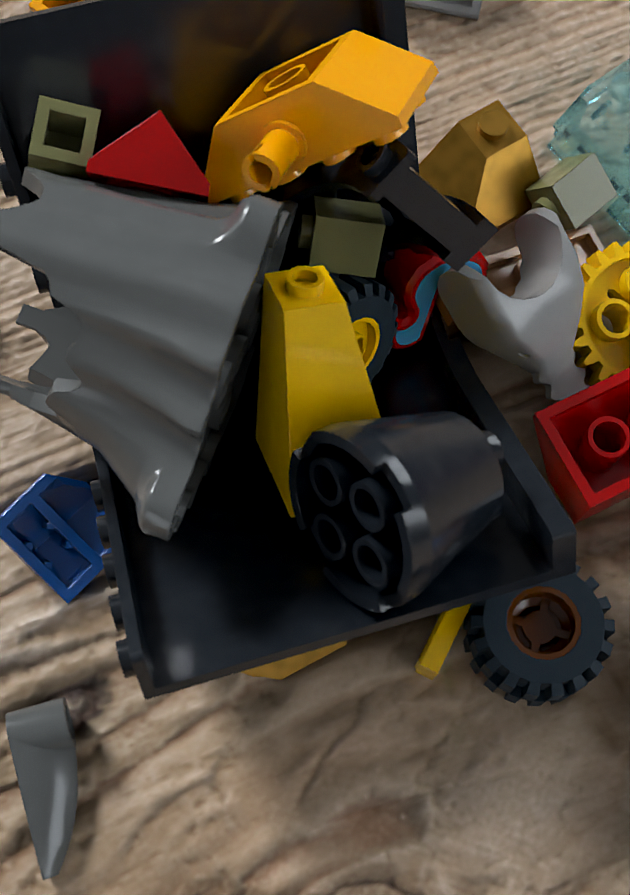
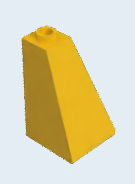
(306, 366)

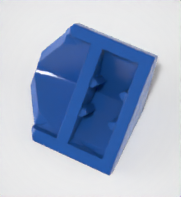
(56, 533)

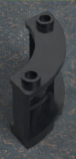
(414, 217)

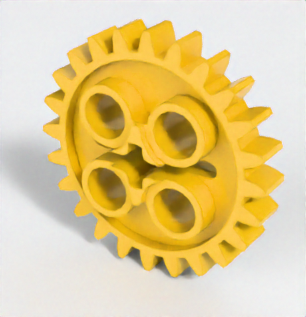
(600, 348)

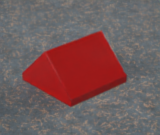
(150, 160)

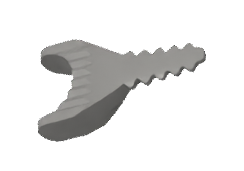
(541, 317)

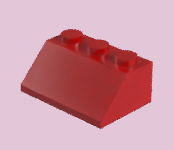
(588, 446)

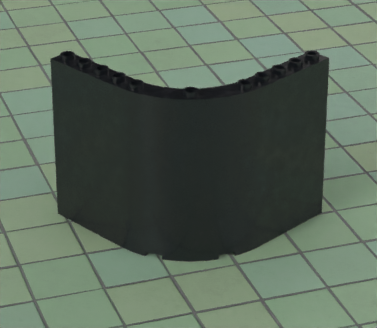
(239, 573)

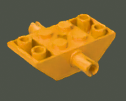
(314, 113)

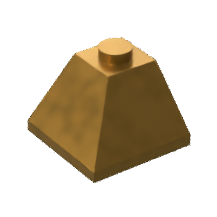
(485, 164)

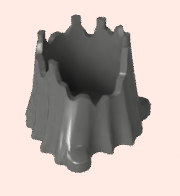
(150, 327)

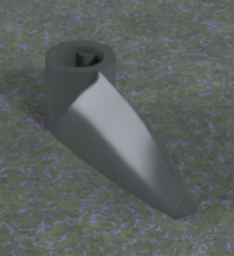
(47, 775)

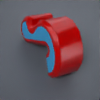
(415, 289)

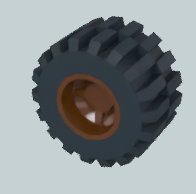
(540, 639)

